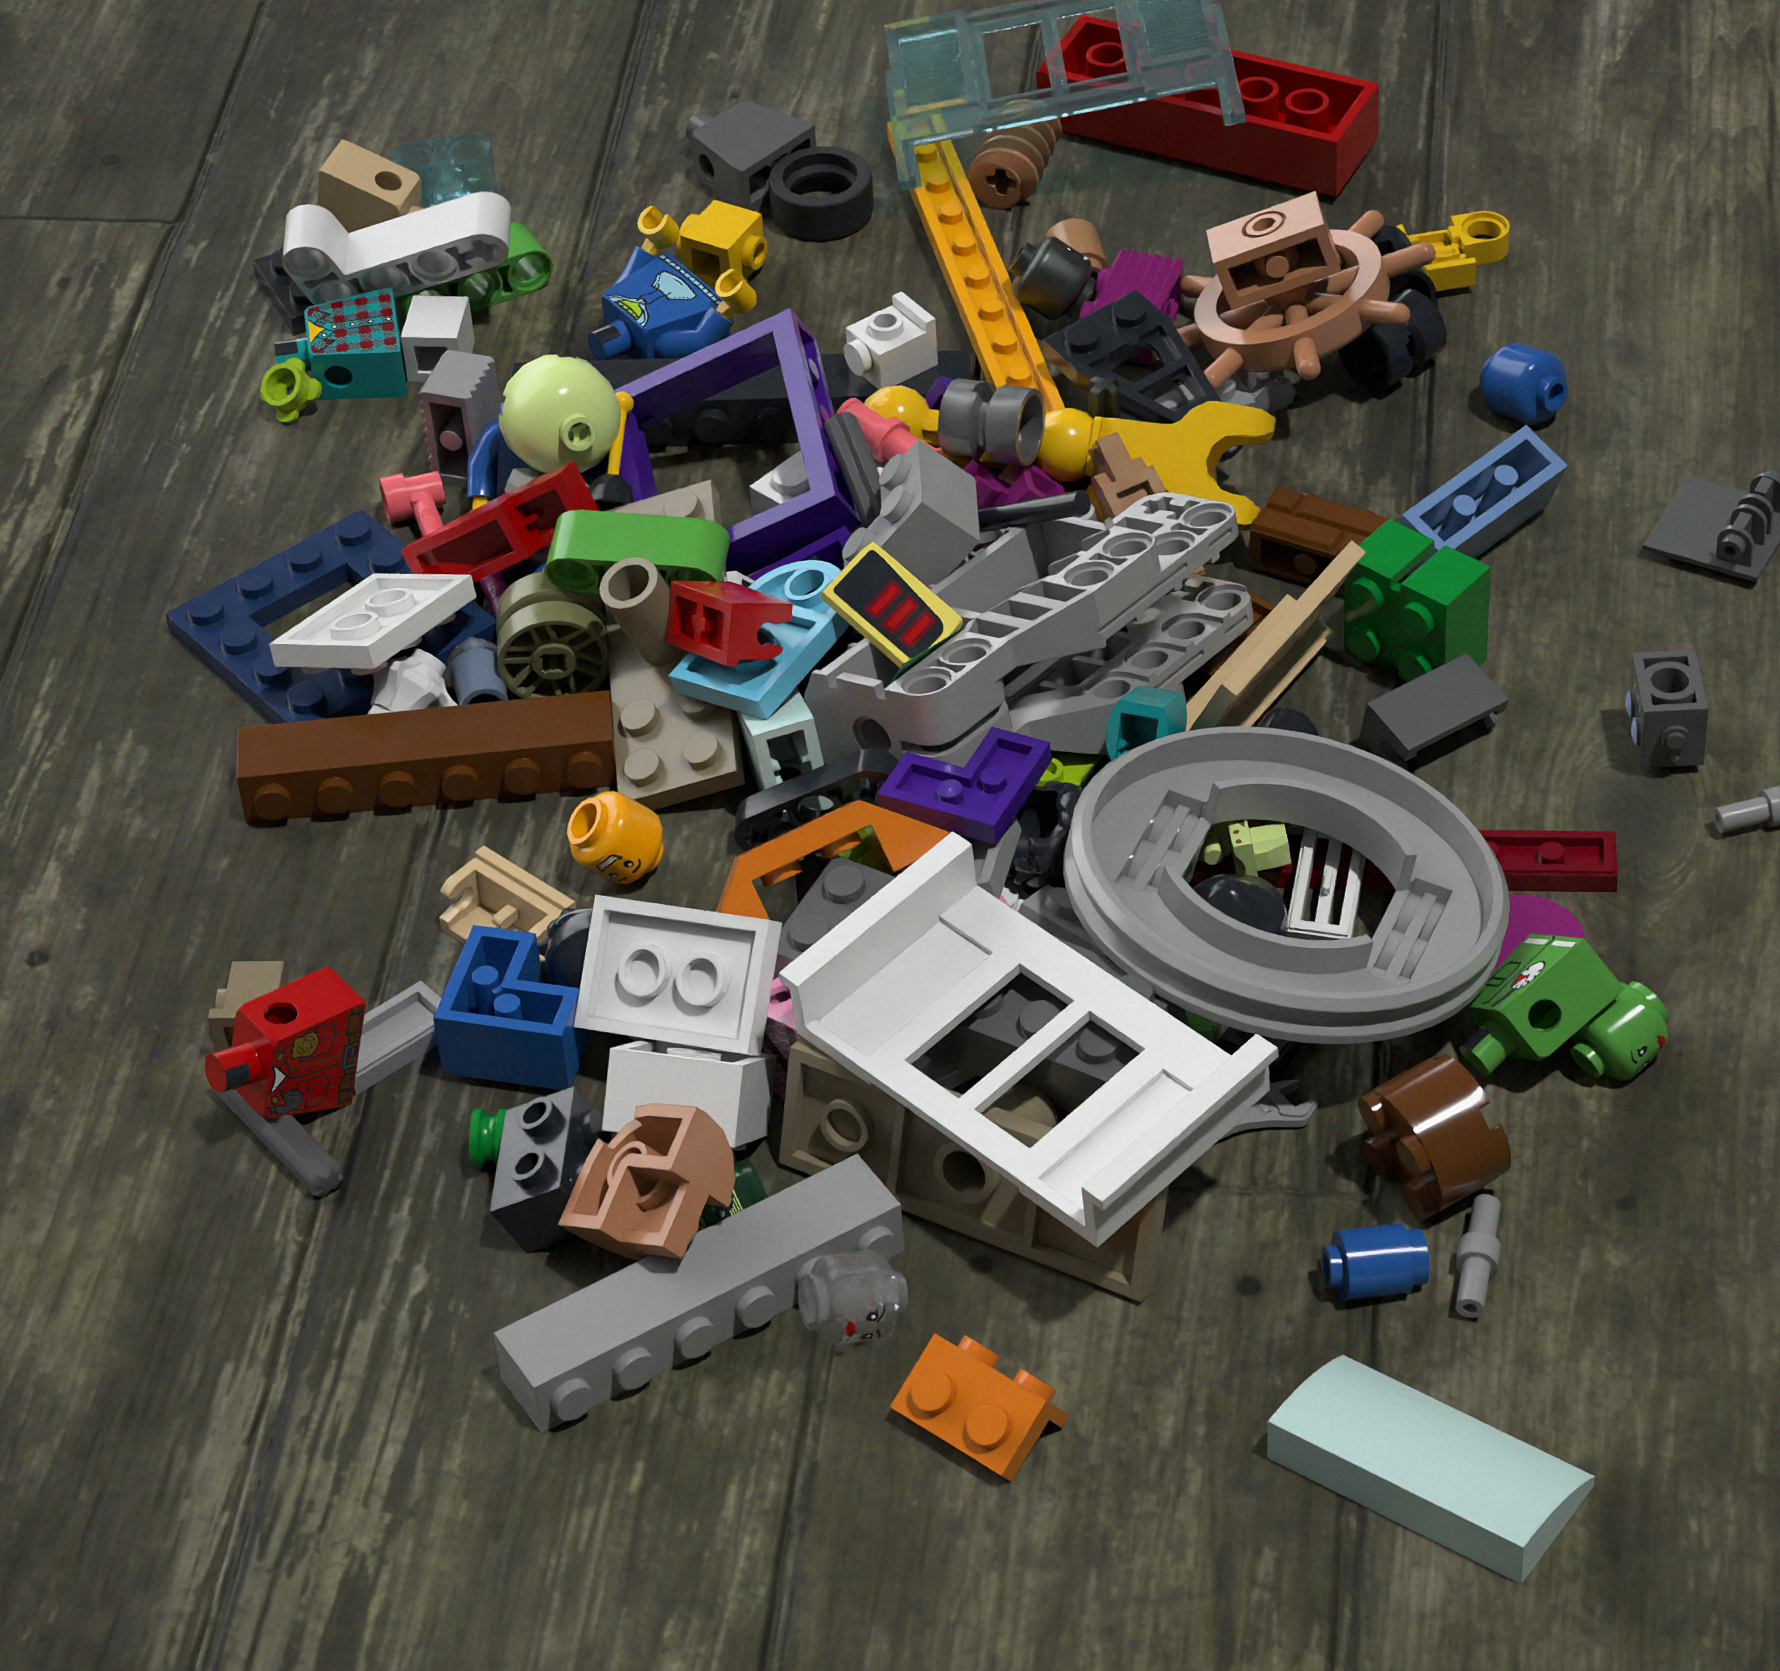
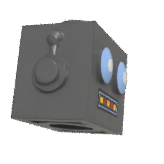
(1667, 708)

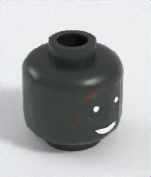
(1051, 278)

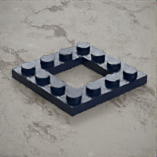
(229, 620)

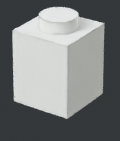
(432, 329)

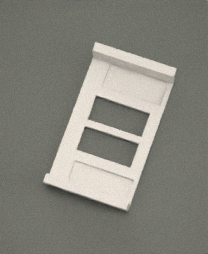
(938, 950)

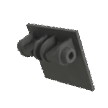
(1721, 526)

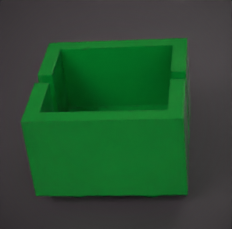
(1426, 617)

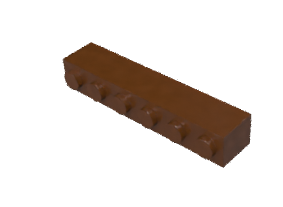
(426, 756)

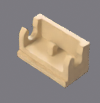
(500, 897)

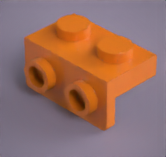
(975, 1406)

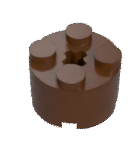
(1433, 1135)

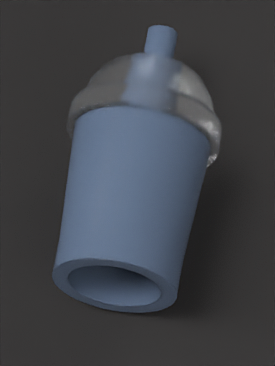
(475, 672)

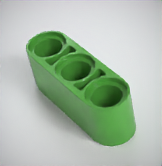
(522, 273)
(593, 541)

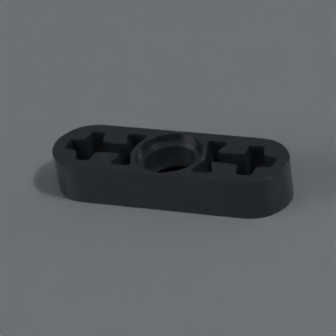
(831, 781)

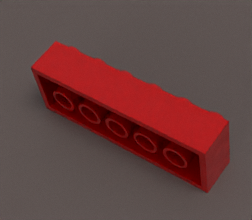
(1298, 130)

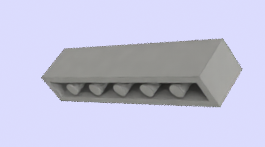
(680, 1308)

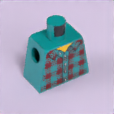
(351, 347)

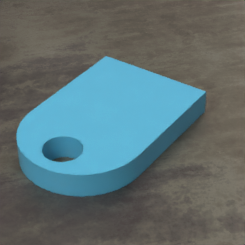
(762, 685)

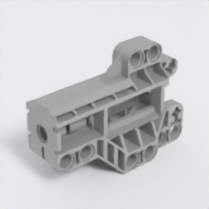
(1076, 598)

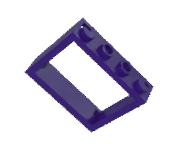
(718, 367)

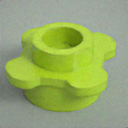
(278, 383)

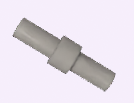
(1750, 812)
(1478, 1256)

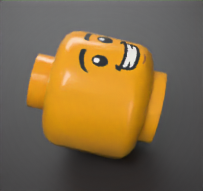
(615, 837)

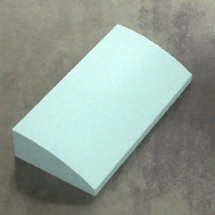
(1427, 1466)

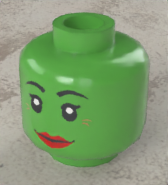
(1622, 1035)

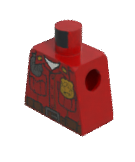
(294, 1047)

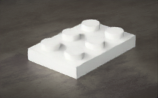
(372, 622)
(678, 975)

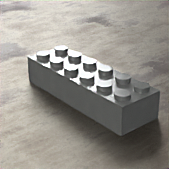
(1000, 1023)

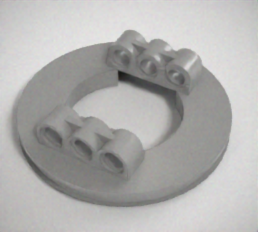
(1145, 828)

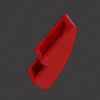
(502, 529)

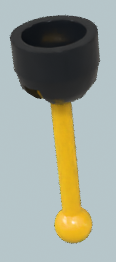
(611, 489)

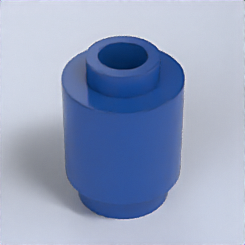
(1375, 1261)

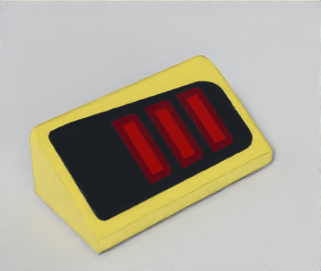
(890, 605)

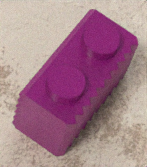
(1151, 276)

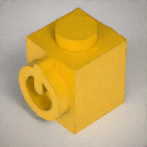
(722, 240)

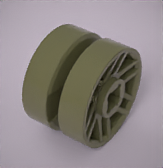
(550, 639)

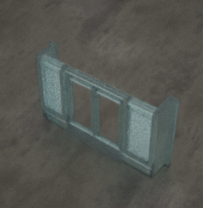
(943, 85)

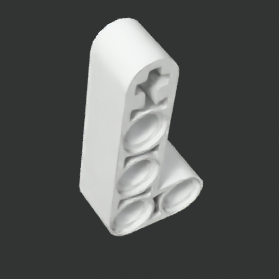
(397, 253)

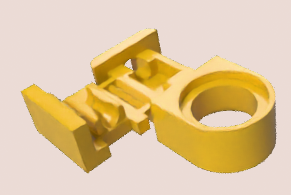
(1461, 253)

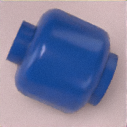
(1524, 384)

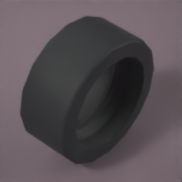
(826, 216)

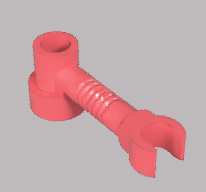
(415, 498)

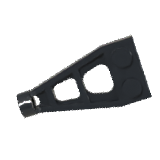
(1119, 333)

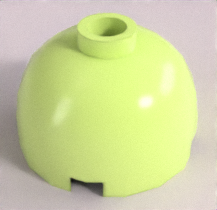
(559, 414)

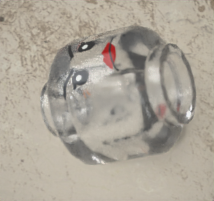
(852, 1297)

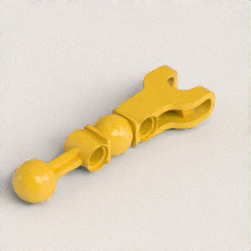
(1181, 452)

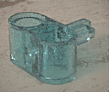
(449, 166)

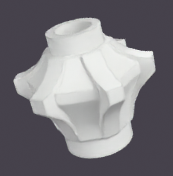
(410, 684)

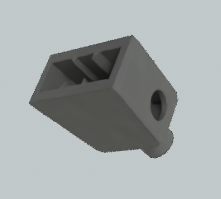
(741, 147)

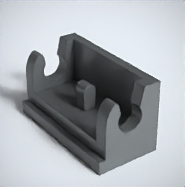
(1430, 710)

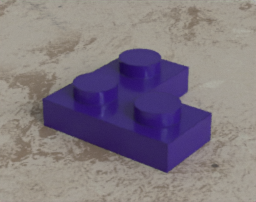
(972, 798)

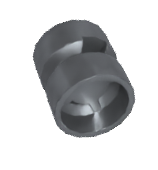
(1001, 422)

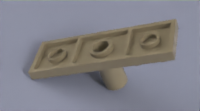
(663, 741)
(839, 1115)

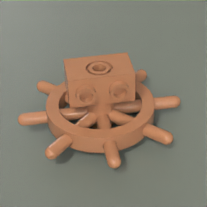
(1292, 289)

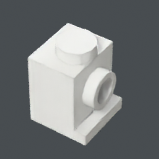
(892, 343)

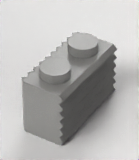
(456, 406)

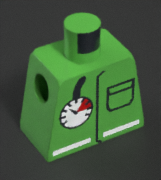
(1537, 1000)

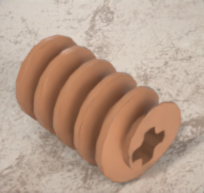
(1012, 162)

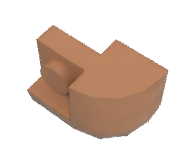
(652, 1183)

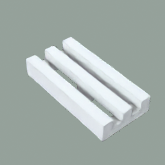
(1321, 928)

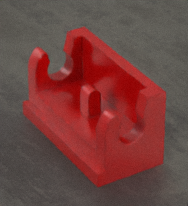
(723, 620)

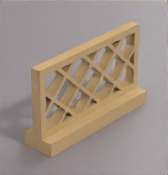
(1271, 654)

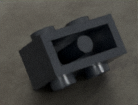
(540, 1163)

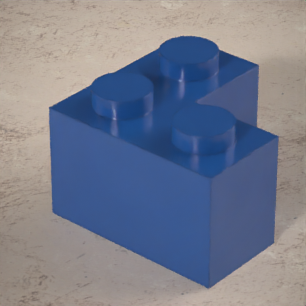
(503, 1019)

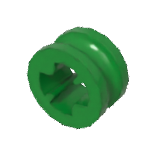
(485, 1136)

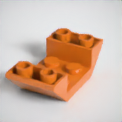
(894, 837)

